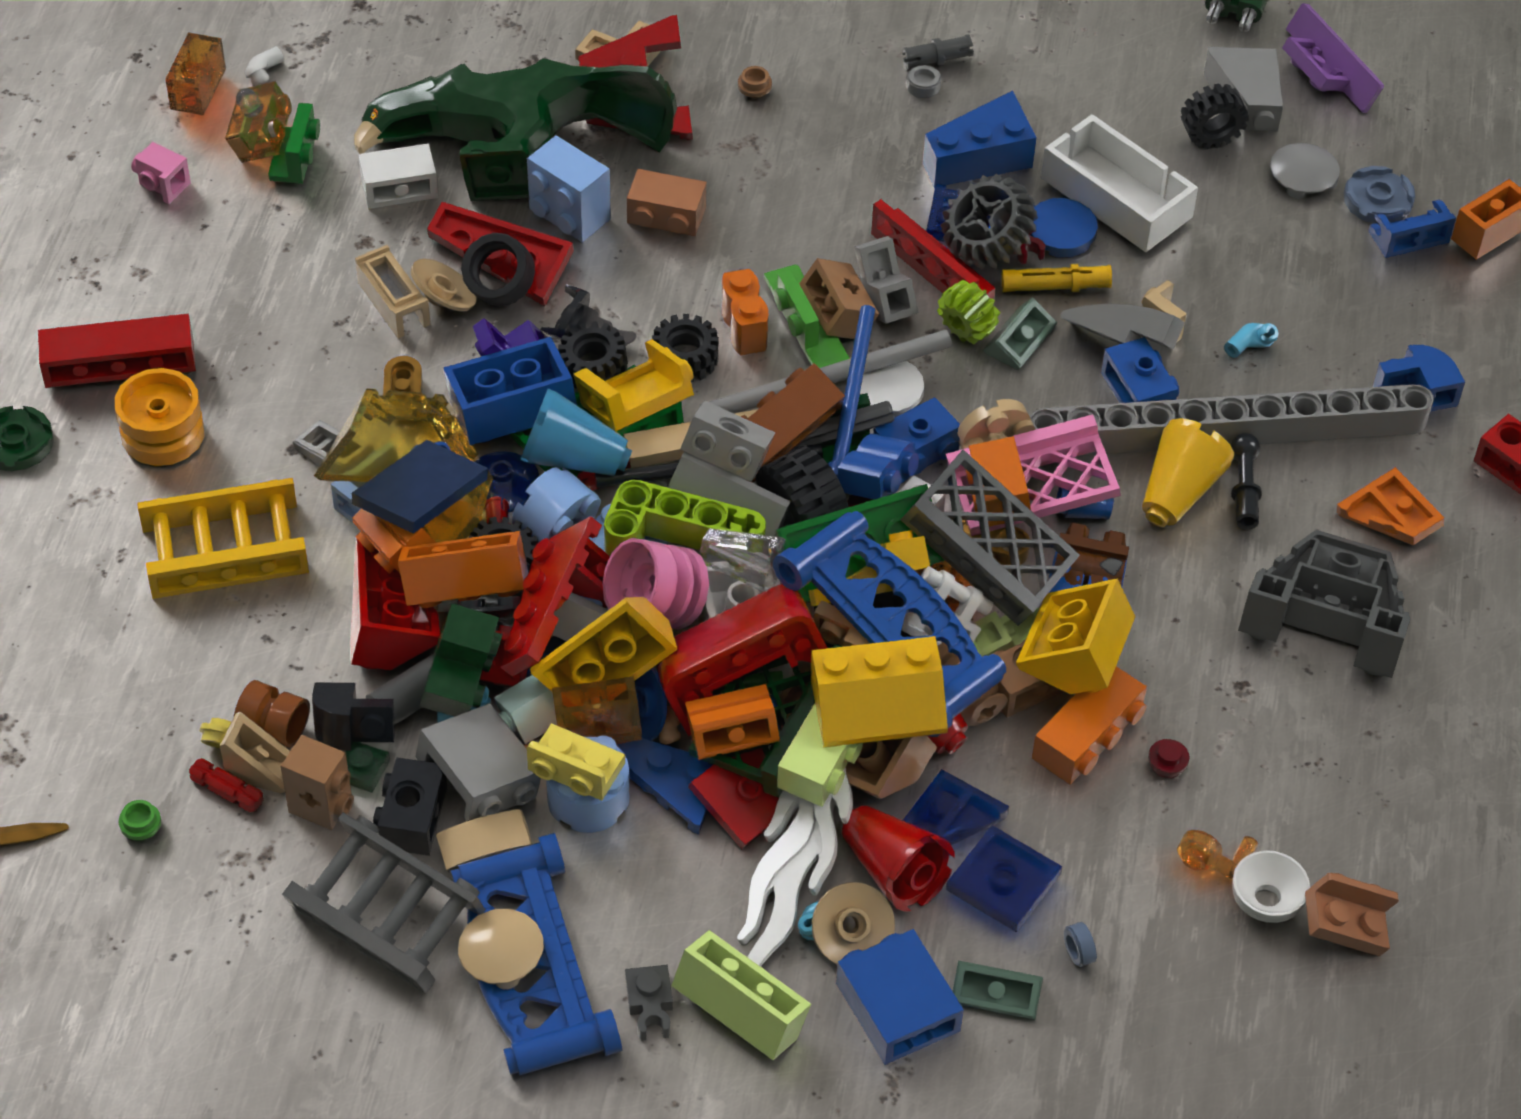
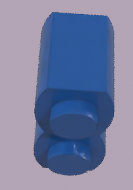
(877, 466)

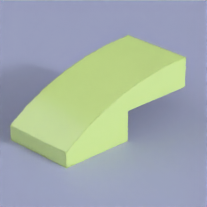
(1001, 633)

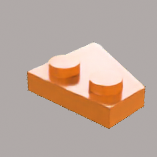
(1392, 508)

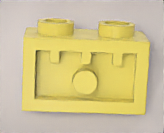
(575, 762)

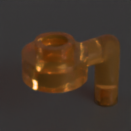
(1204, 852)

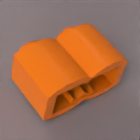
(744, 311)

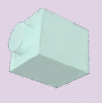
(527, 709)

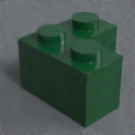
(461, 654)

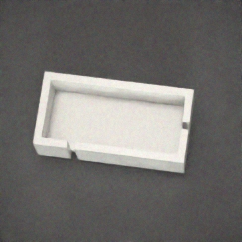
(1119, 182)

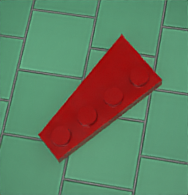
(459, 228)

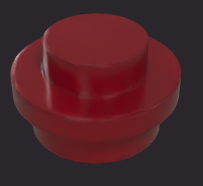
(1168, 758)

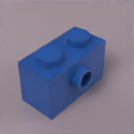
(1138, 373)
(929, 427)

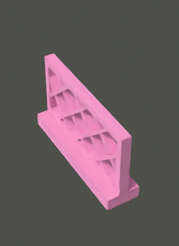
(1049, 445)

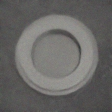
(923, 81)

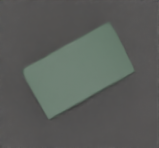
(1021, 334)
(997, 989)

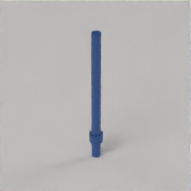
(853, 386)

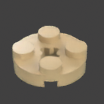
(995, 423)

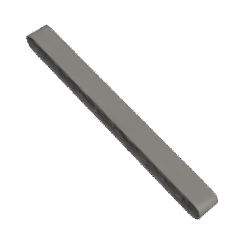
(1266, 416)

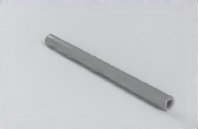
(839, 371)

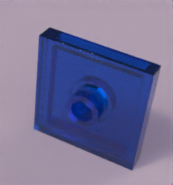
(1004, 878)

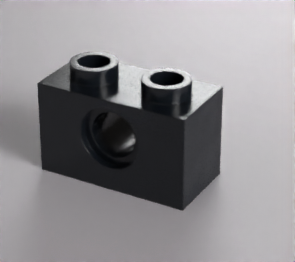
(417, 785)

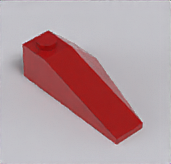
(382, 624)

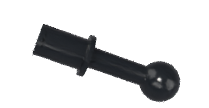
(1246, 493)

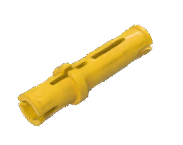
(1057, 278)

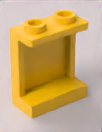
(638, 391)

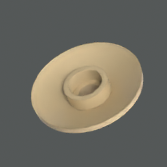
(442, 285)
(865, 905)

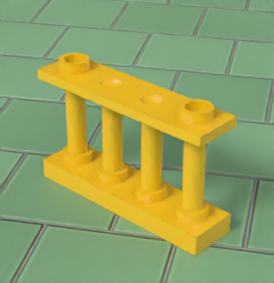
(225, 567)

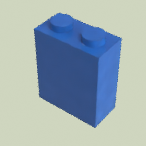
(899, 996)

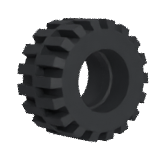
(806, 482)

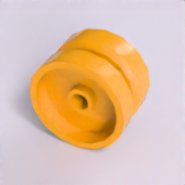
(159, 417)

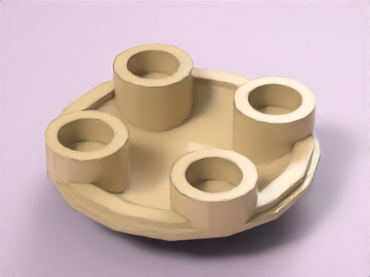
(500, 947)

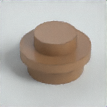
(755, 82)

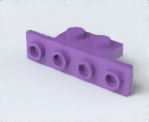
(1329, 59)

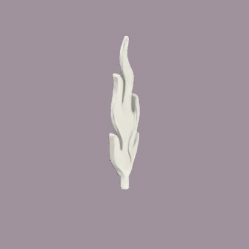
(787, 864)

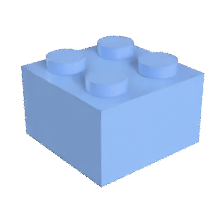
(569, 188)

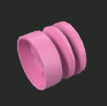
(664, 574)

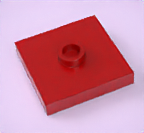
(735, 800)

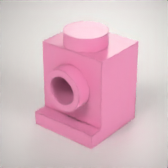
(162, 171)

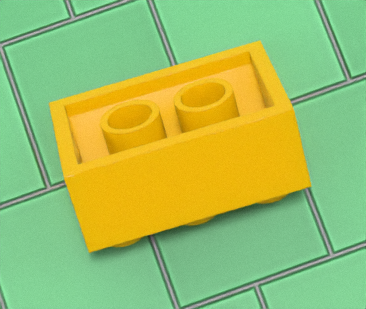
(1078, 637)
(614, 646)
(879, 691)

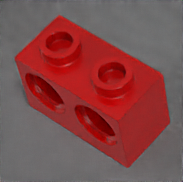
(1501, 452)

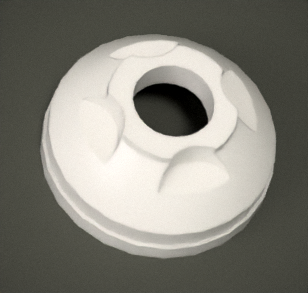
(1273, 873)

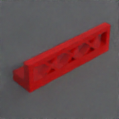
(923, 251)

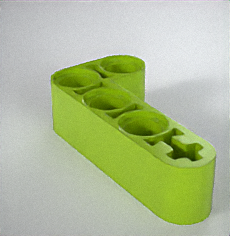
(671, 516)

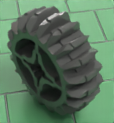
(967, 221)

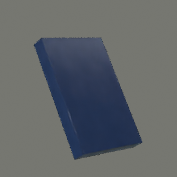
(419, 486)

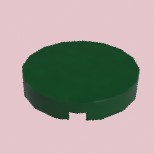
(24, 438)

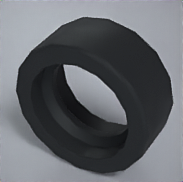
(476, 255)

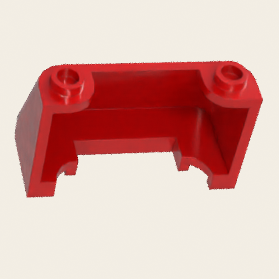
(736, 644)

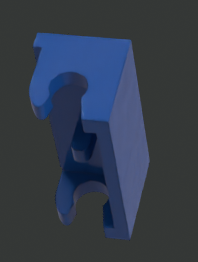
(1413, 232)

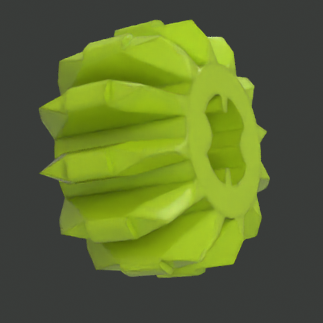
(968, 311)

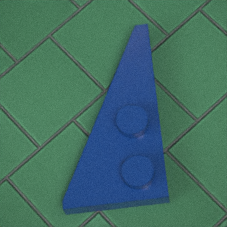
(666, 775)

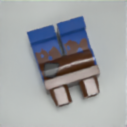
(1097, 559)

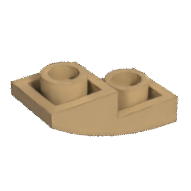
(835, 627)
(483, 838)

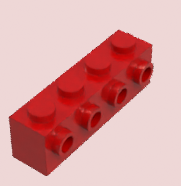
(117, 347)

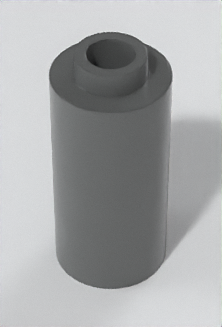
(405, 689)

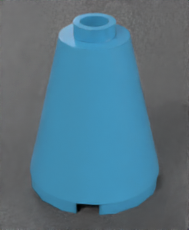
(574, 439)

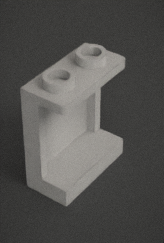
(480, 761)

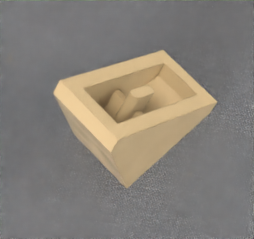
(253, 754)

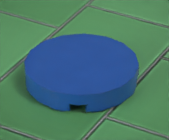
(1065, 227)

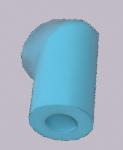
(1251, 336)

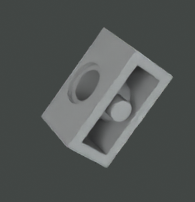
(727, 441)

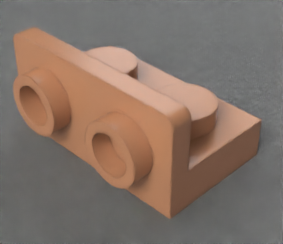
(1350, 913)

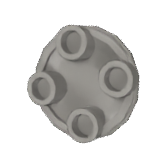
(1304, 169)

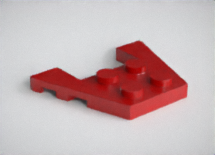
(632, 51)

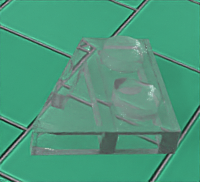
(742, 556)

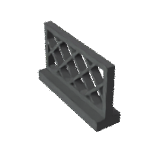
(967, 554)

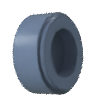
(1080, 944)

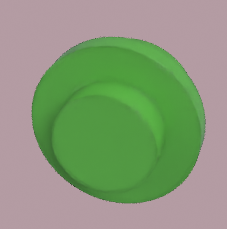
(139, 820)

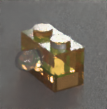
(258, 121)

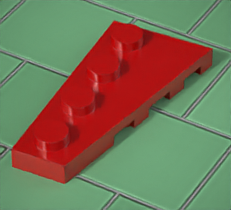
(544, 593)

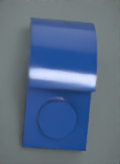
(1427, 368)

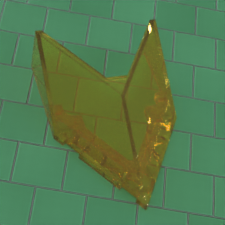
(387, 429)

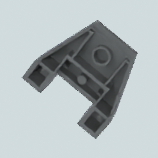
(1336, 592)

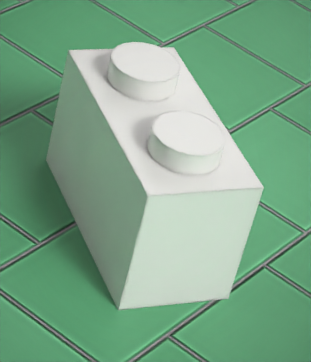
(398, 176)

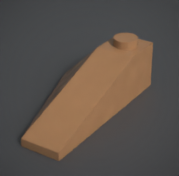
(885, 764)

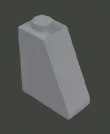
(1254, 76)

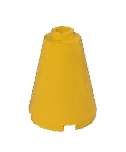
(1183, 470)

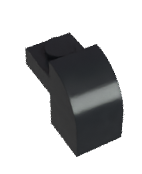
(343, 719)

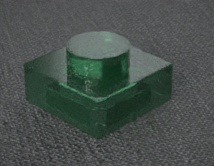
(366, 765)

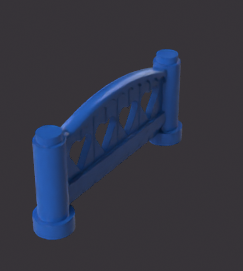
(825, 563)
(572, 1028)

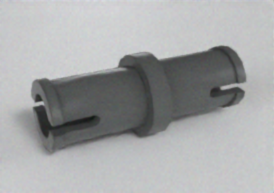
(937, 51)

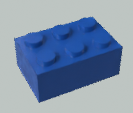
(506, 389)

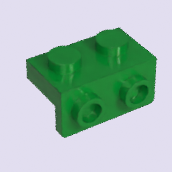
(296, 147)

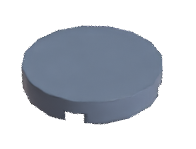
(1379, 191)

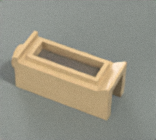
(390, 289)

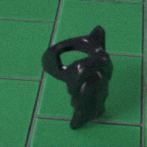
(578, 313)

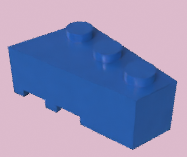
(980, 142)

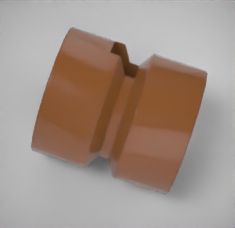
(278, 714)

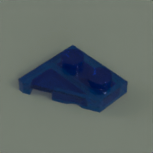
(955, 809)

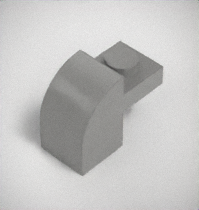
(884, 283)

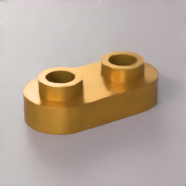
(402, 374)

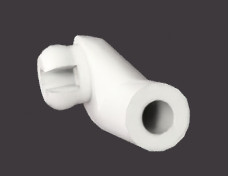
(262, 62)

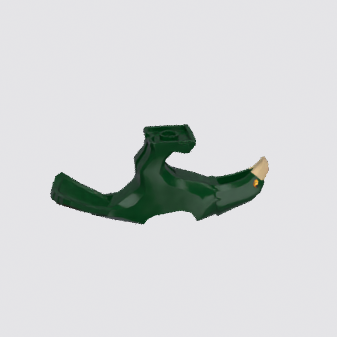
(516, 113)

